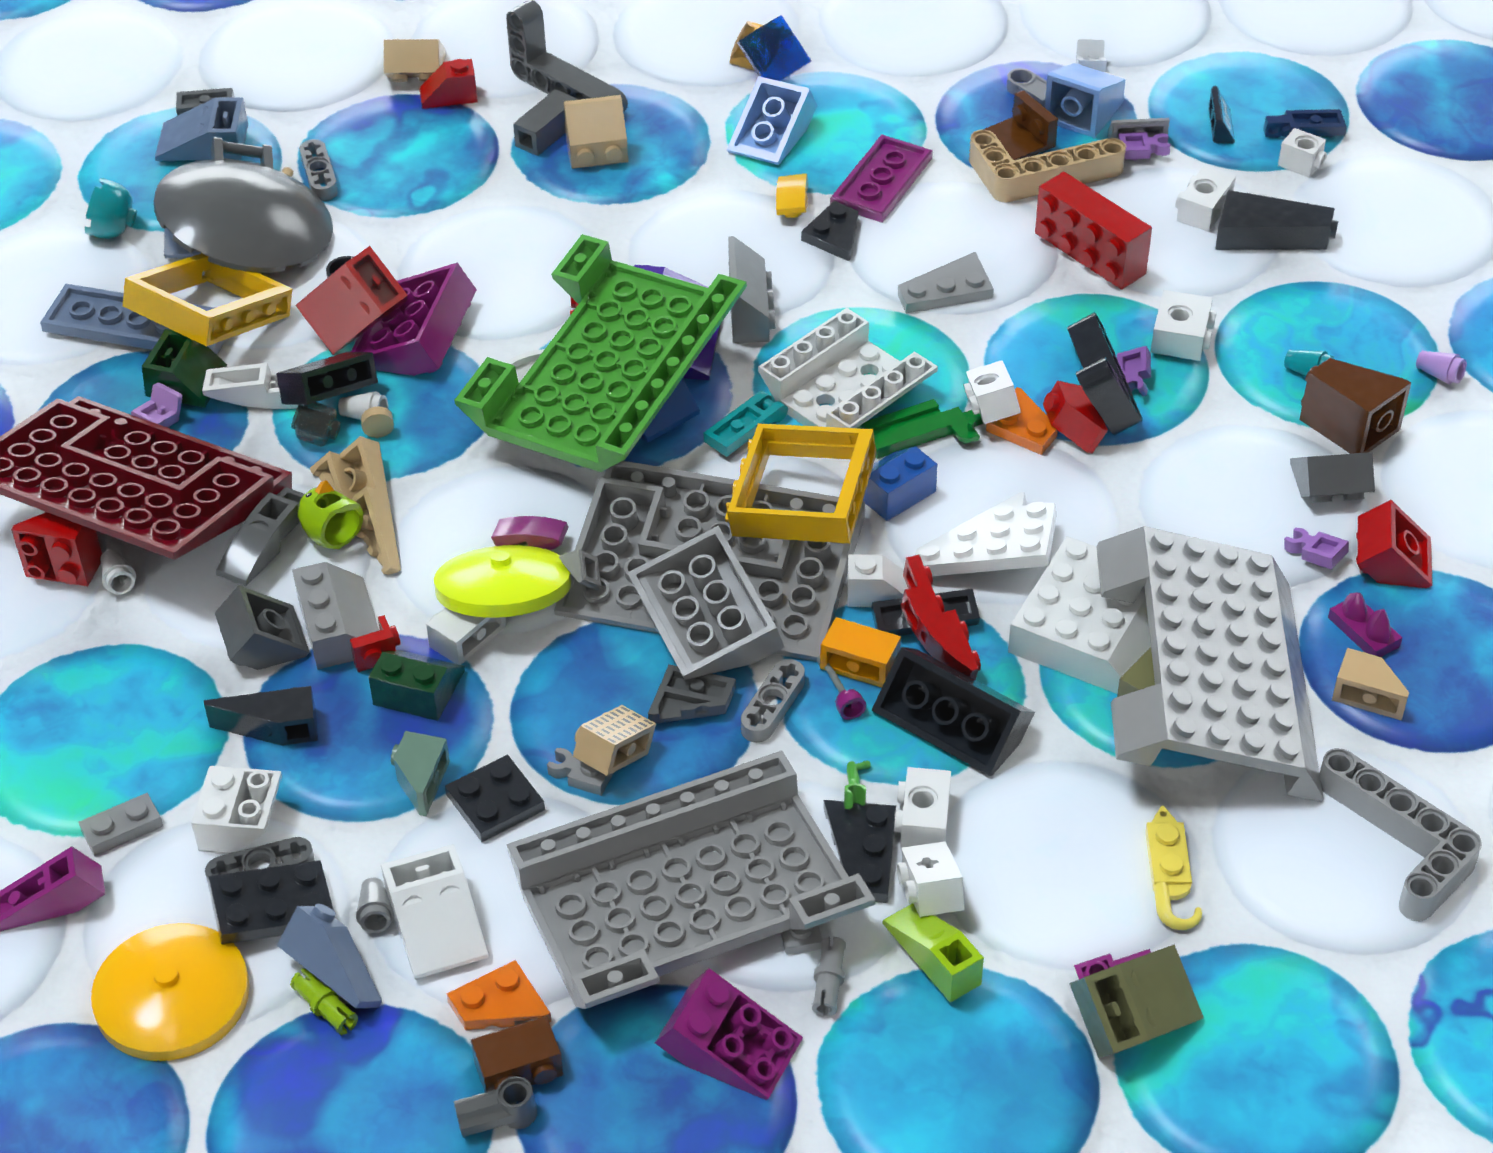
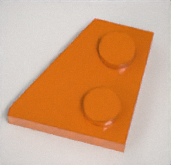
(1027, 429)
(497, 999)

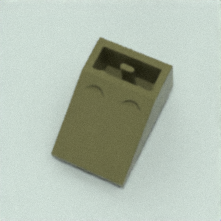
(1136, 1001)

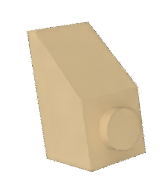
(1370, 685)

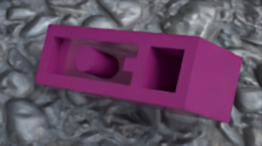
(52, 890)

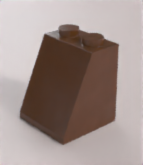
(1353, 404)

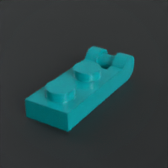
(742, 422)

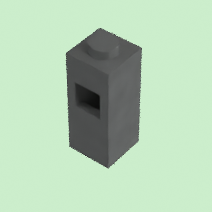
(542, 123)

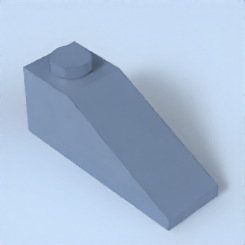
(330, 954)

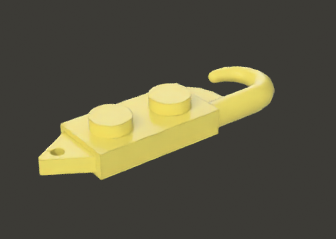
(1169, 868)

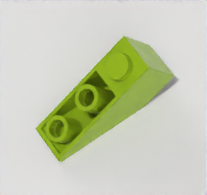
(938, 950)

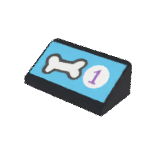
(1220, 118)

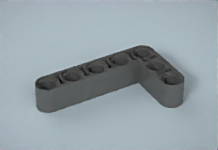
(542, 69)

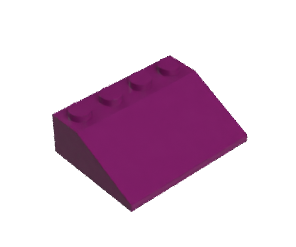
(423, 328)

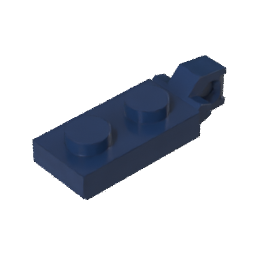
(1316, 122)

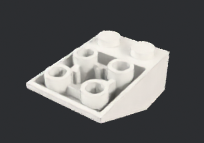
(434, 911)

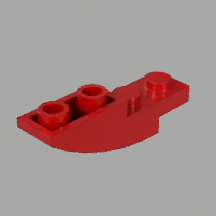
(937, 630)

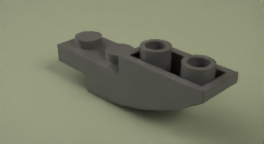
(260, 536)

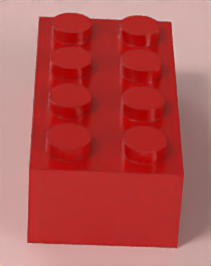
(1093, 230)

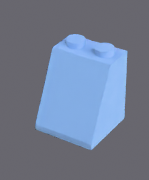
(1083, 98)

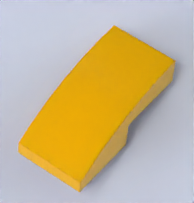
(792, 195)

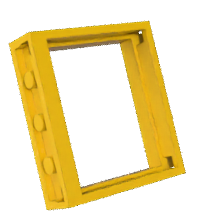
(151, 297)
(802, 442)

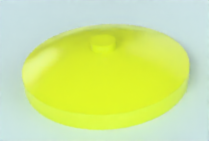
(502, 581)

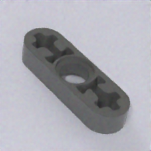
(283, 849)

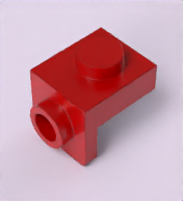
(369, 647)

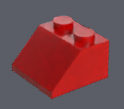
(1393, 547)

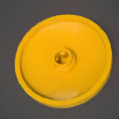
(170, 992)

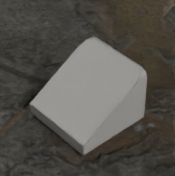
(583, 568)

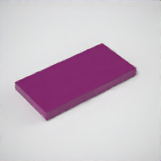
(882, 177)

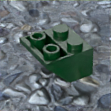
(180, 366)

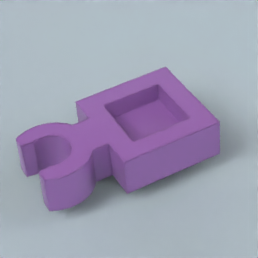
(1141, 146)
(1136, 367)
(1318, 549)

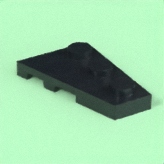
(864, 842)

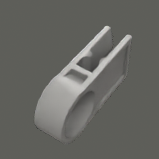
(1034, 85)

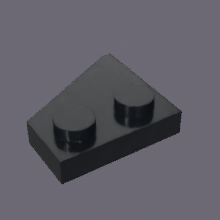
(833, 230)

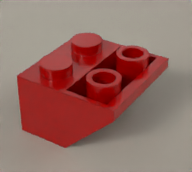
(57, 549)

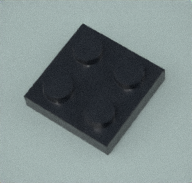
(494, 798)

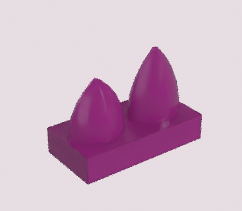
(1364, 626)

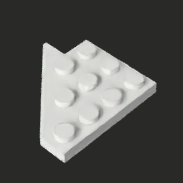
(995, 540)

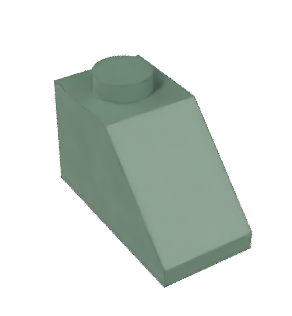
(420, 767)

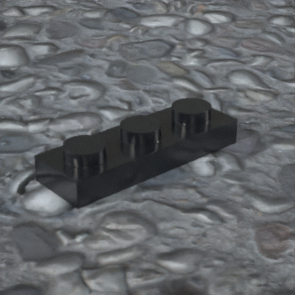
(890, 617)

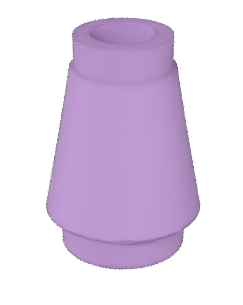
(1444, 366)

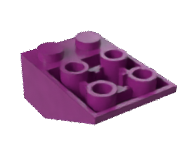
(729, 1036)

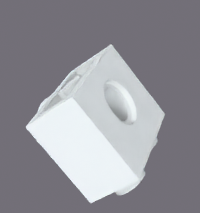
(1183, 325)

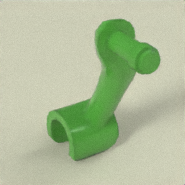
(854, 791)

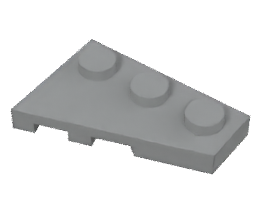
(947, 285)

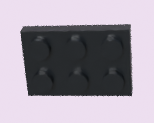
(264, 899)

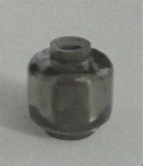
(316, 423)

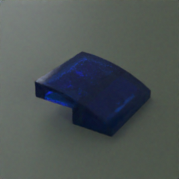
(774, 50)

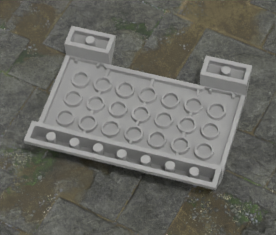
(1219, 656)
(680, 879)

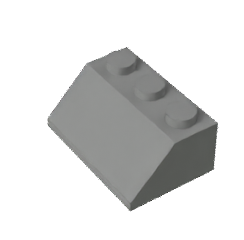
(751, 311)
(333, 610)

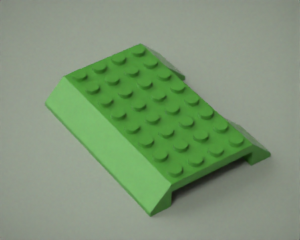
(605, 365)

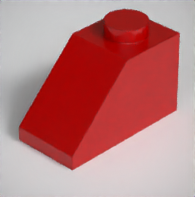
(450, 85)
(1074, 415)

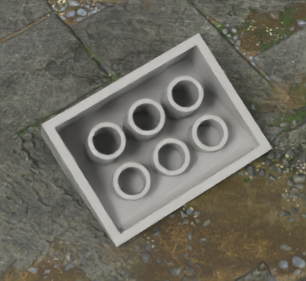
(706, 607)

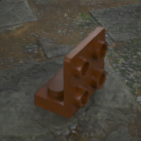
(1029, 129)

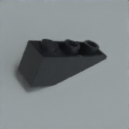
(269, 716)

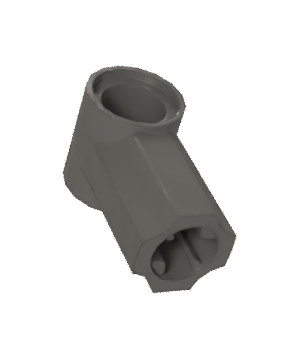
(496, 1108)

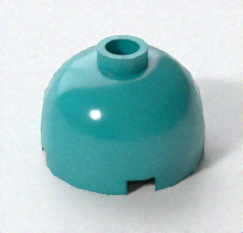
(109, 210)

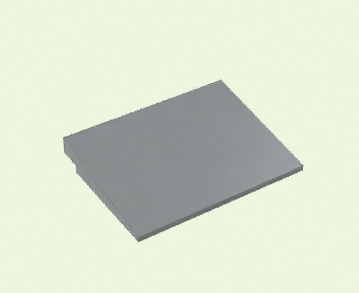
(653, 509)

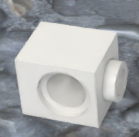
(1302, 152)

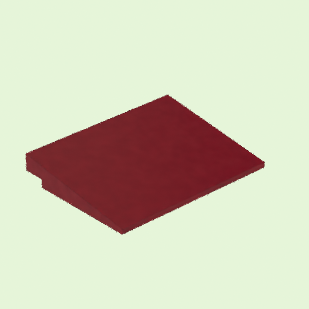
(131, 476)

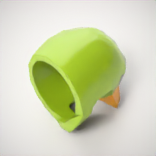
(329, 516)

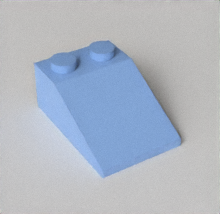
(772, 120)

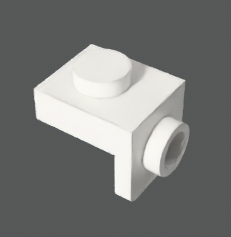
(1091, 53)

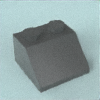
(1334, 475)
(260, 630)

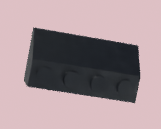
(952, 710)

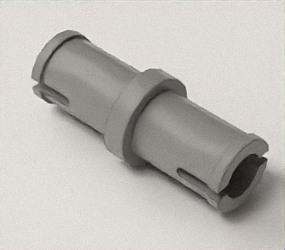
(829, 976)

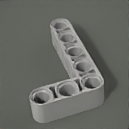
(1444, 842)

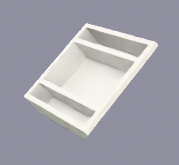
(1075, 628)

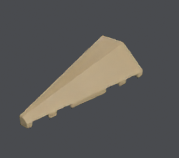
(361, 477)

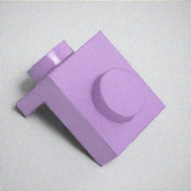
(162, 408)

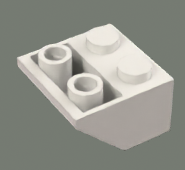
(234, 807)

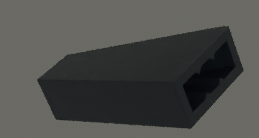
(1273, 224)

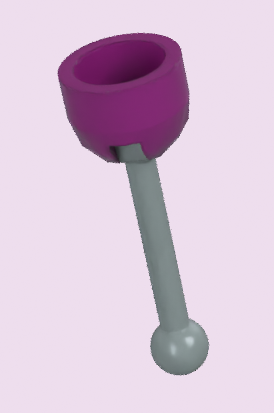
(851, 697)

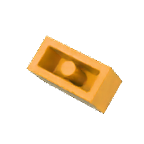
(859, 651)

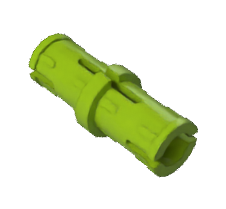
(324, 1001)

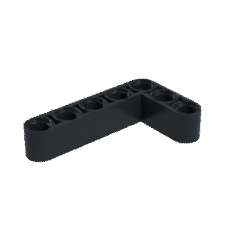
(1102, 375)

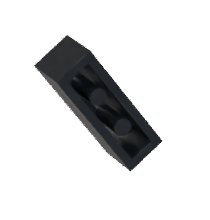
(326, 378)

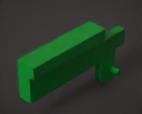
(921, 425)

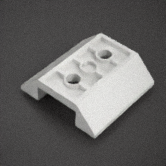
(830, 370)

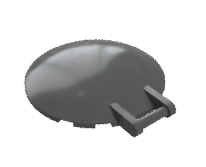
(243, 211)

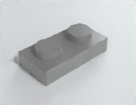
(120, 824)

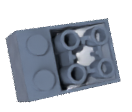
(192, 132)

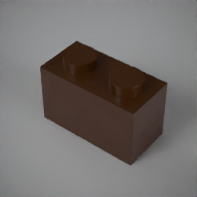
(519, 1051)

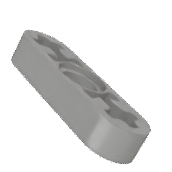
(320, 161)
(772, 713)

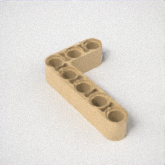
(1021, 178)

